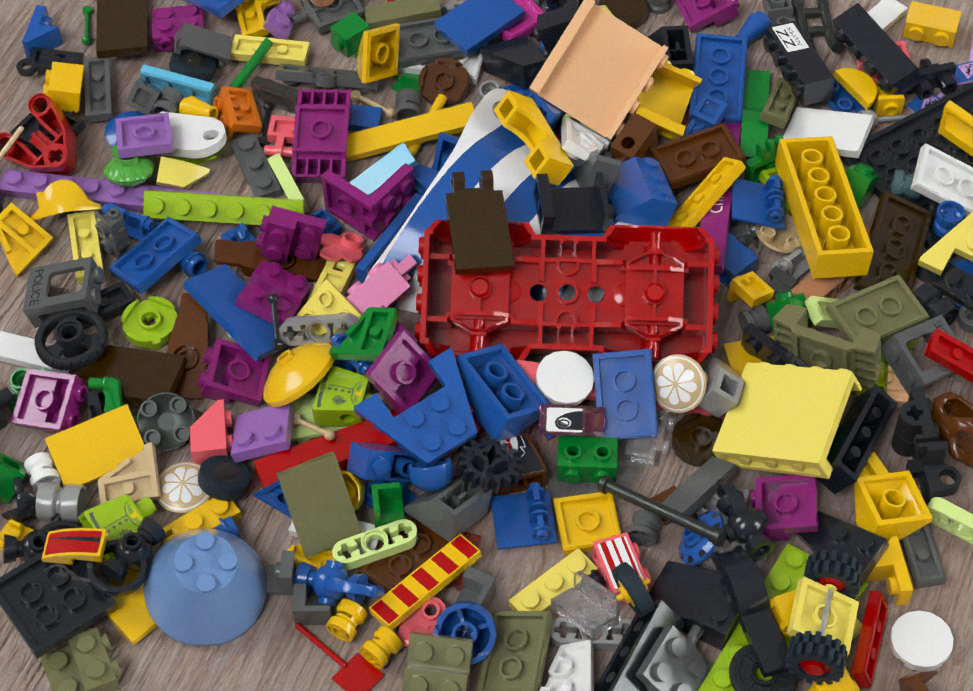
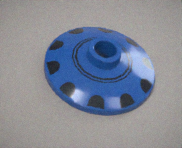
(696, 548)

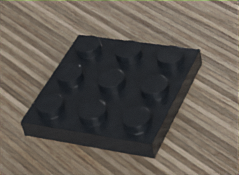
(51, 602)

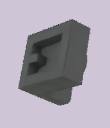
(281, 575)

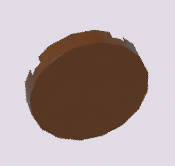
(444, 77)

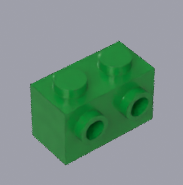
(586, 459)

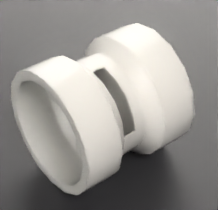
(41, 469)

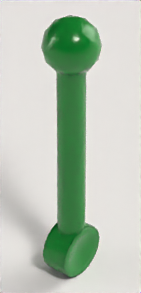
(87, 11)

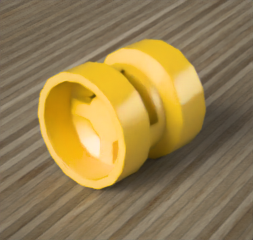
(346, 620)
(381, 646)

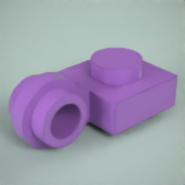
(278, 20)

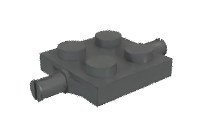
(327, 16)
(674, 662)

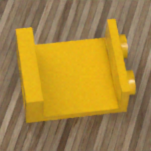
(668, 99)

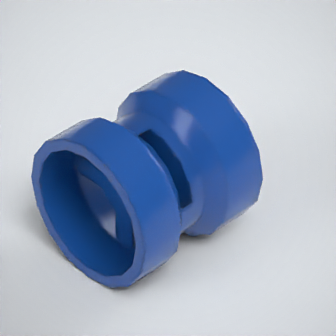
(948, 216)

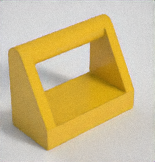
(957, 126)

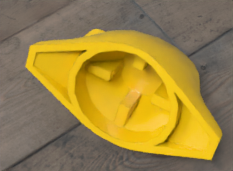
(62, 197)

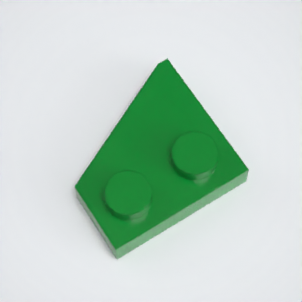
(367, 336)

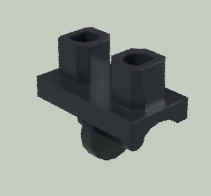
(933, 77)

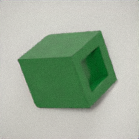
(8, 470)
(387, 503)

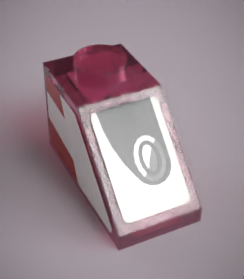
(571, 420)

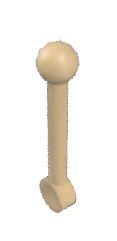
(356, 95)
(328, 434)

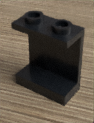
(572, 209)

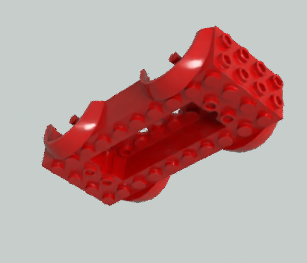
(652, 277)

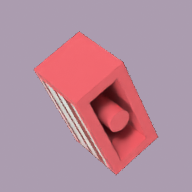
(614, 551)

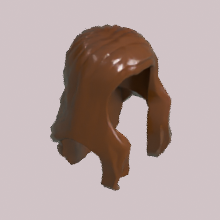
(955, 425)

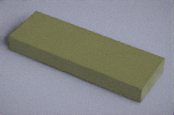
(401, 12)
(779, 104)

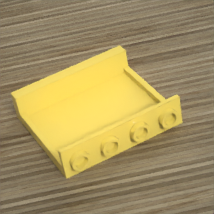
(785, 419)

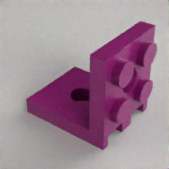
(368, 213)

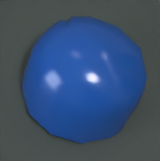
(432, 477)

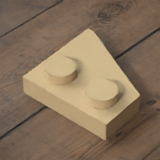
(133, 477)

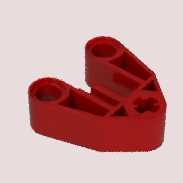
(61, 148)

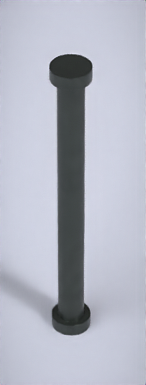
(717, 535)

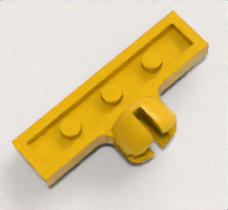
(252, 17)

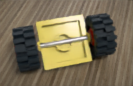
(823, 617)

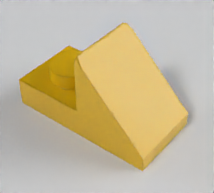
(893, 570)

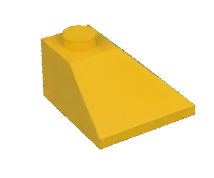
(378, 53)
(890, 505)

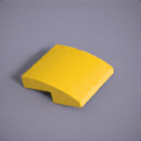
(132, 614)

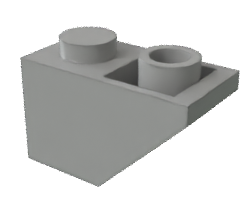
(722, 388)

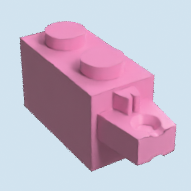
(384, 286)

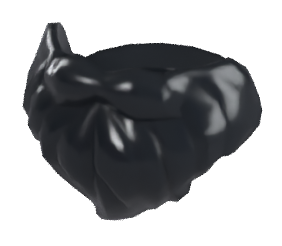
(25, 503)

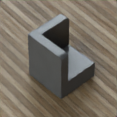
(143, 96)
(477, 587)
(307, 609)

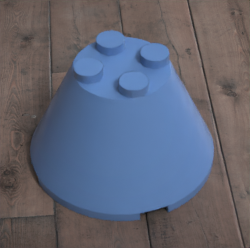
(205, 587)

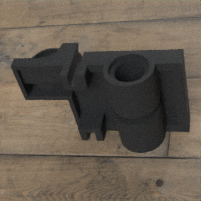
(916, 438)

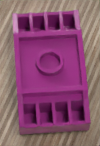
(321, 134)

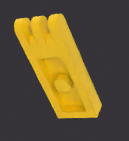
(203, 517)

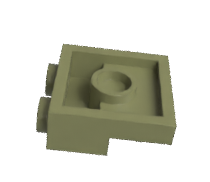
(437, 663)
(82, 664)

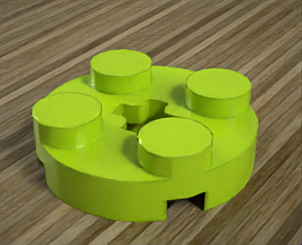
(154, 335)

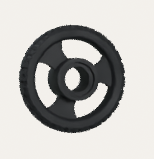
(71, 339)

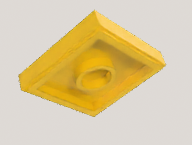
(585, 520)

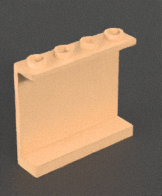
(599, 70)

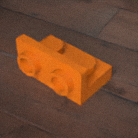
(237, 111)

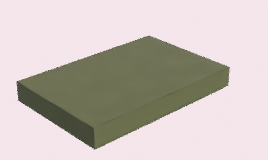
(883, 307)
(318, 503)
(518, 652)

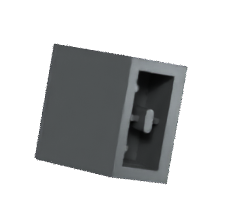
(450, 509)

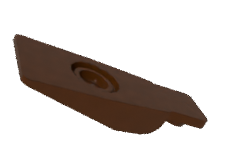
(247, 257)
(190, 338)

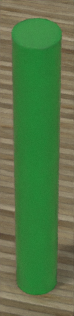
(252, 63)

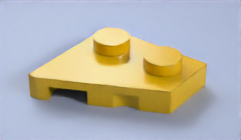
(21, 238)

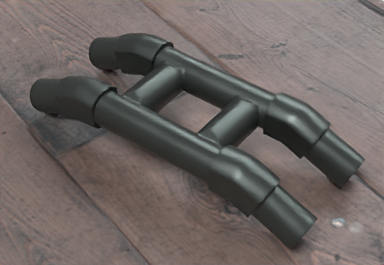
(822, 10)

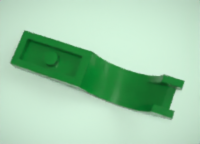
(754, 99)

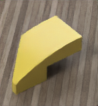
(179, 173)

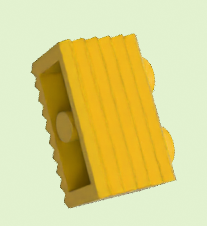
(931, 24)
(64, 85)

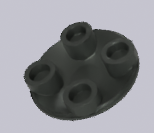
(165, 421)

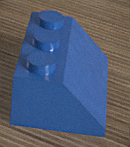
(642, 194)
(499, 391)

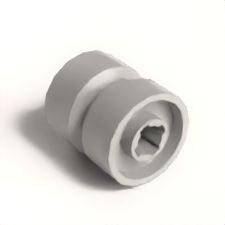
(61, 502)

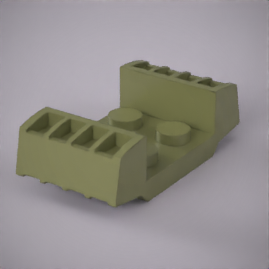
(827, 351)

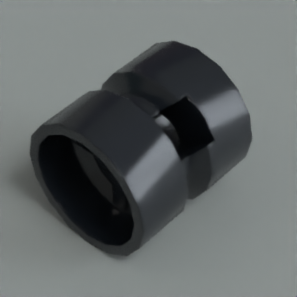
(933, 302)

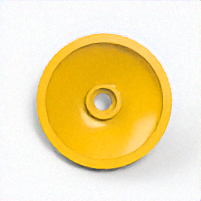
(297, 373)

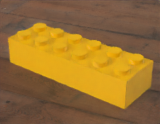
(823, 207)

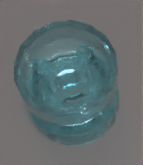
(902, 184)

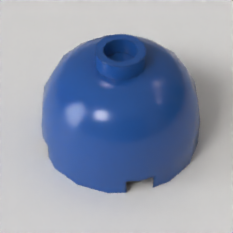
(469, 621)

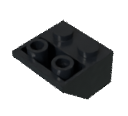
(678, 45)

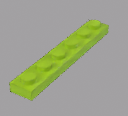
(214, 207)

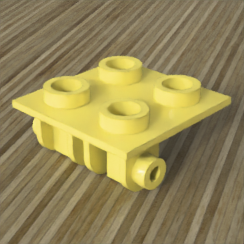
(327, 301)

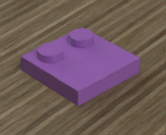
(144, 135)
(262, 432)

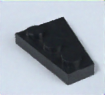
(846, 538)

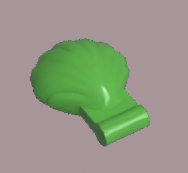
(128, 171)

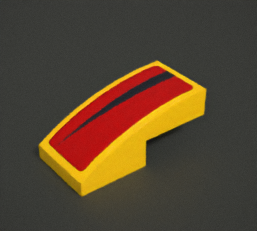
(75, 543)

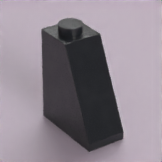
(513, 60)

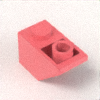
(210, 433)

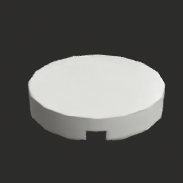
(564, 378)
(921, 640)

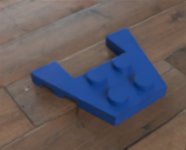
(432, 425)

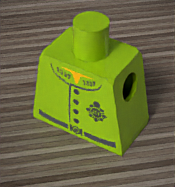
(337, 397)
(117, 517)

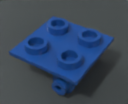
(759, 202)
(523, 518)

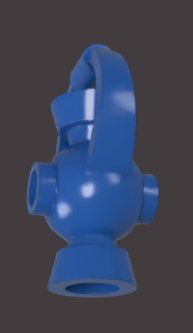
(333, 583)

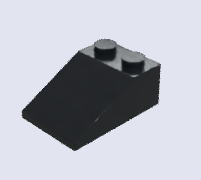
(700, 599)

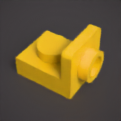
(888, 104)
(750, 289)

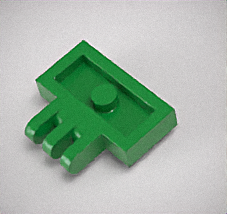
(764, 159)

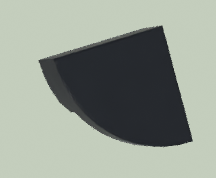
(94, 403)

